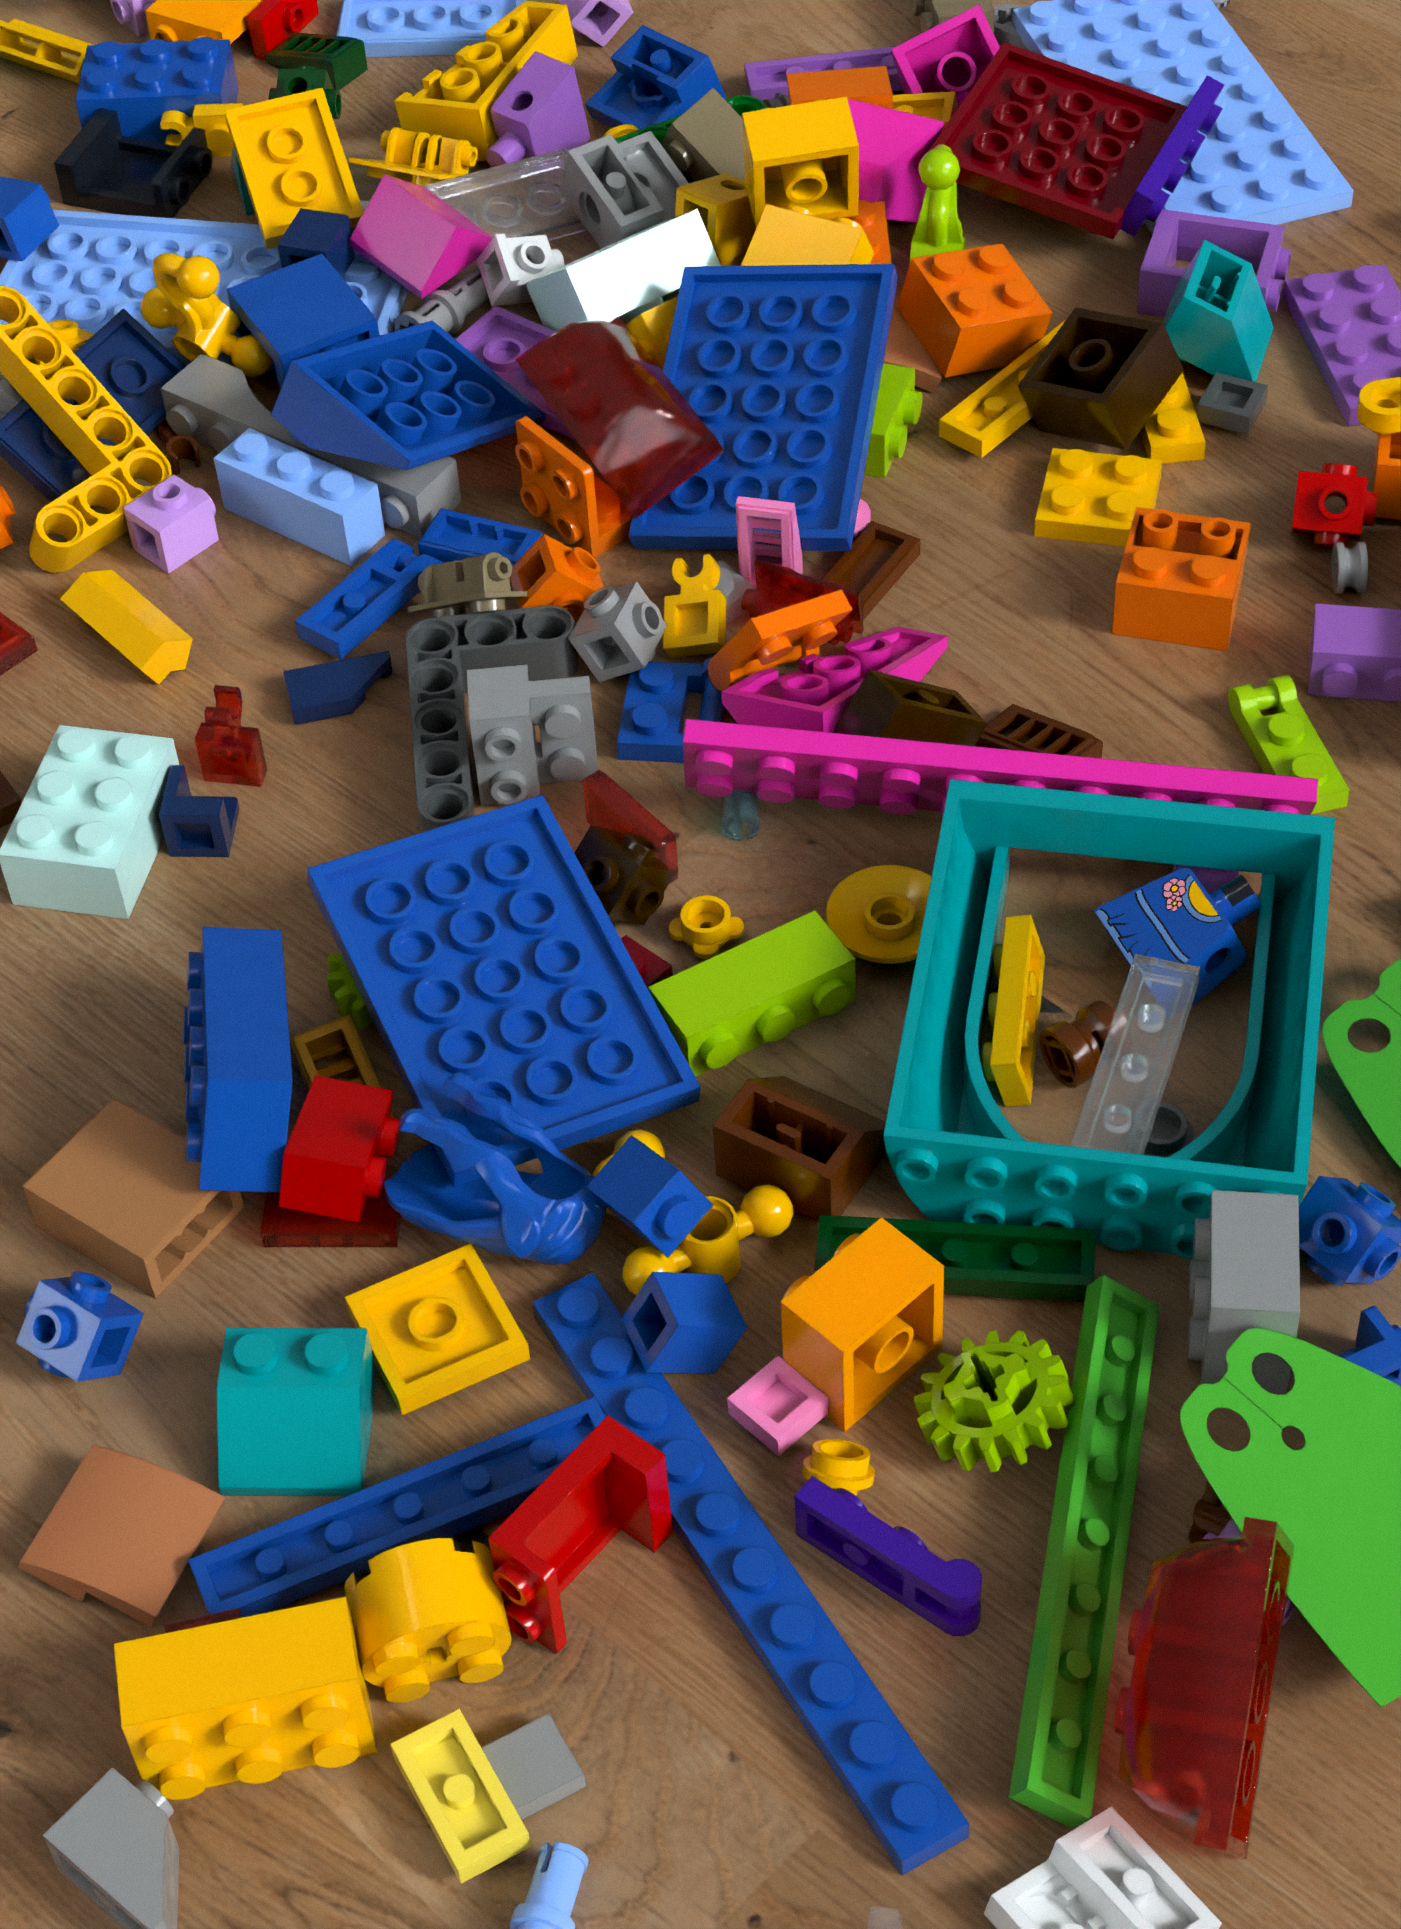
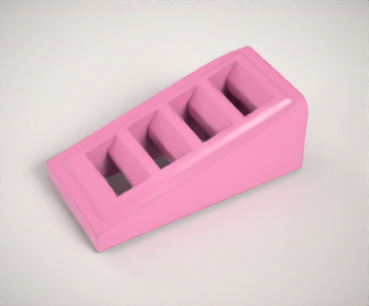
(768, 515)

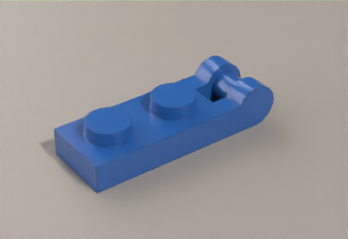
(364, 599)

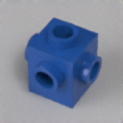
(1349, 1231)
(79, 1327)

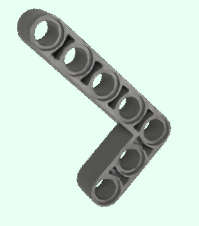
(438, 663)

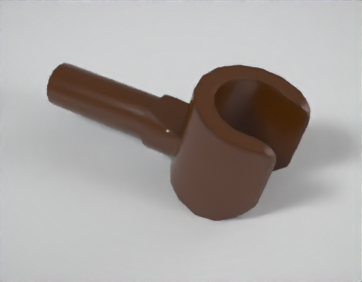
(178, 447)
(1208, 1516)

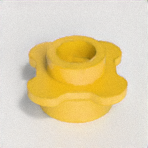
(706, 925)

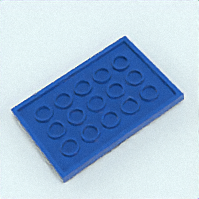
(789, 387)
(502, 967)

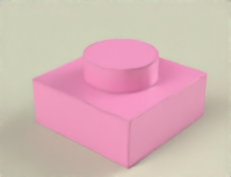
(778, 1405)

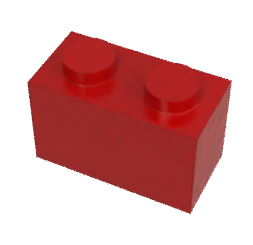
(339, 1149)

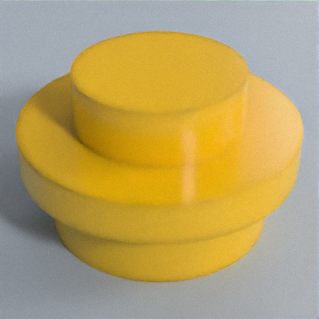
(840, 1465)

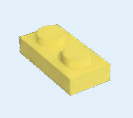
(460, 1796)

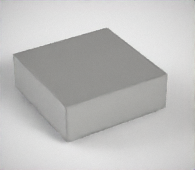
(535, 1766)

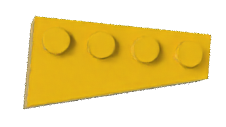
(462, 97)

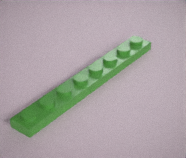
(1085, 1557)

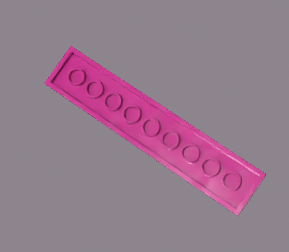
(917, 774)

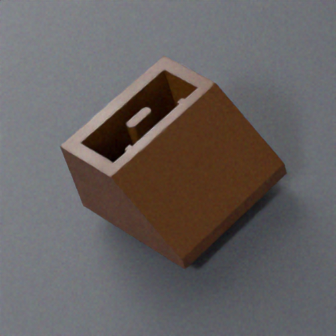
(797, 1141)

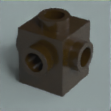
(624, 873)

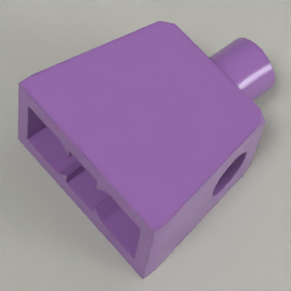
(538, 112)

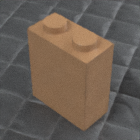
(129, 1198)

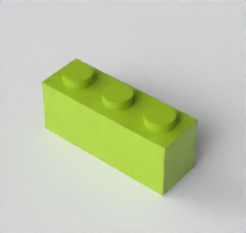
(757, 992)

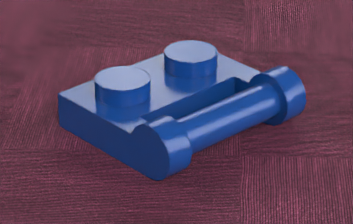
(657, 709)

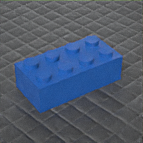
(237, 1060)

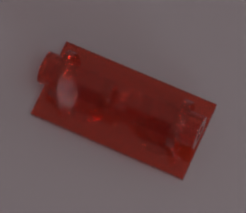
(785, 587)

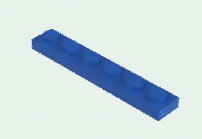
(419, 1505)

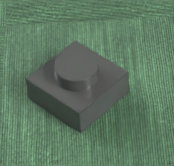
(1232, 403)

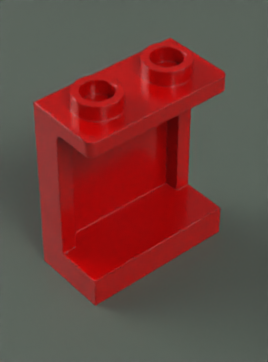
(599, 1489)

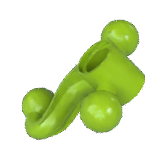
(938, 222)

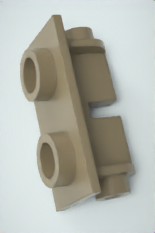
(474, 583)

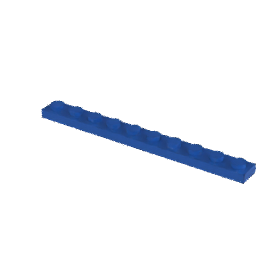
(760, 1586)

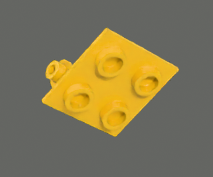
(420, 157)

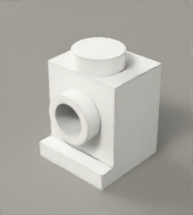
(513, 262)

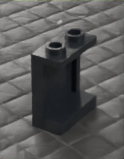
(130, 174)

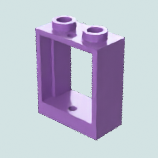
(1180, 236)

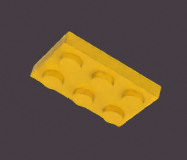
(292, 161)

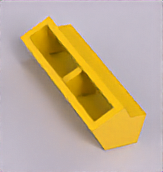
(46, 56)
(129, 623)

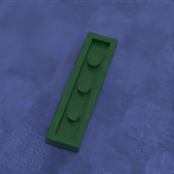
(987, 1257)

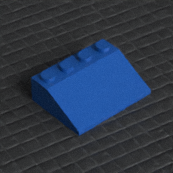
(399, 399)

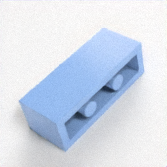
(300, 496)

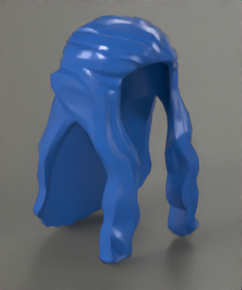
(507, 1210)

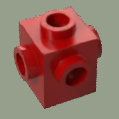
(1339, 482)

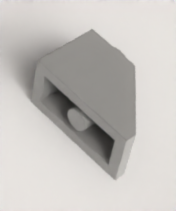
(121, 1852)

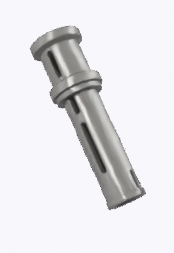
(448, 306)

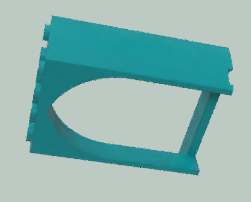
(943, 1125)

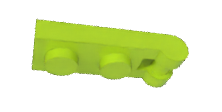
(1286, 740)

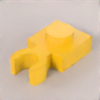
(207, 117)
(697, 614)

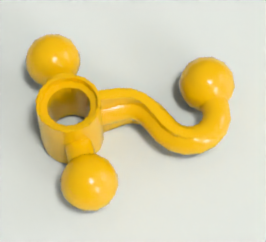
(203, 322)
(714, 1241)

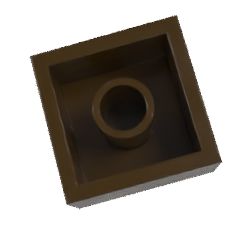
(1101, 377)

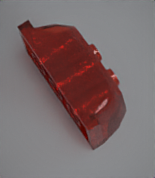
(620, 410)
(1205, 1684)

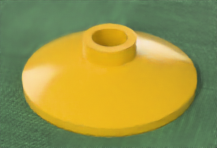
(880, 912)

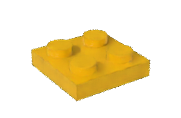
(1095, 495)
(438, 1328)

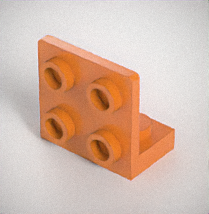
(567, 492)

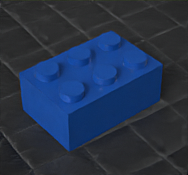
(155, 78)

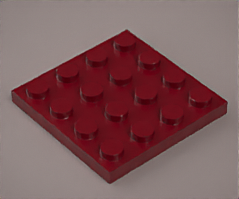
(1057, 139)

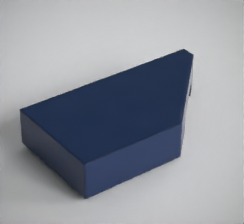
(334, 686)

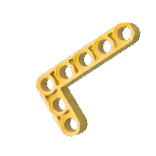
(79, 430)

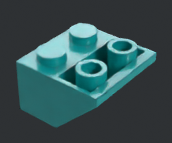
(1219, 315)

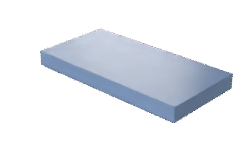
(420, 26)

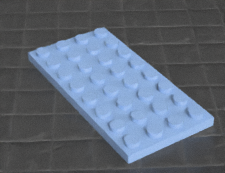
(1259, 153)
(106, 261)

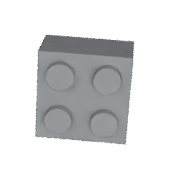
(1243, 1280)

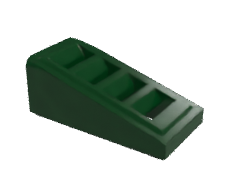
(339, 55)

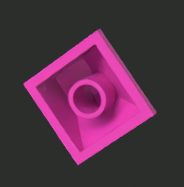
(890, 155)

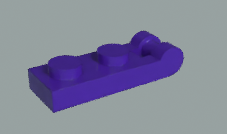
(890, 1558)

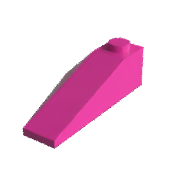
(824, 686)

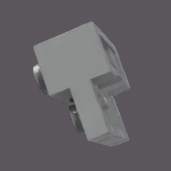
(621, 186)
(503, 733)

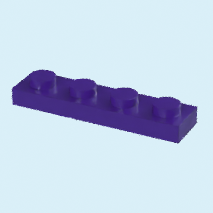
(1167, 167)

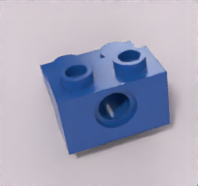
(652, 81)

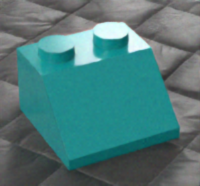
(294, 1411)

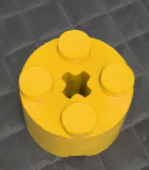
(428, 1618)

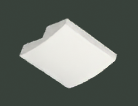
(1100, 1880)

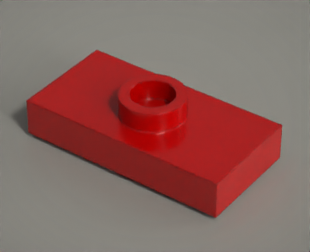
(277, 21)

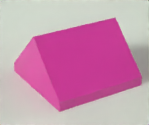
(947, 55)
(416, 236)

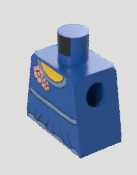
(1183, 924)

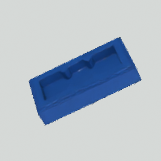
(462, 536)

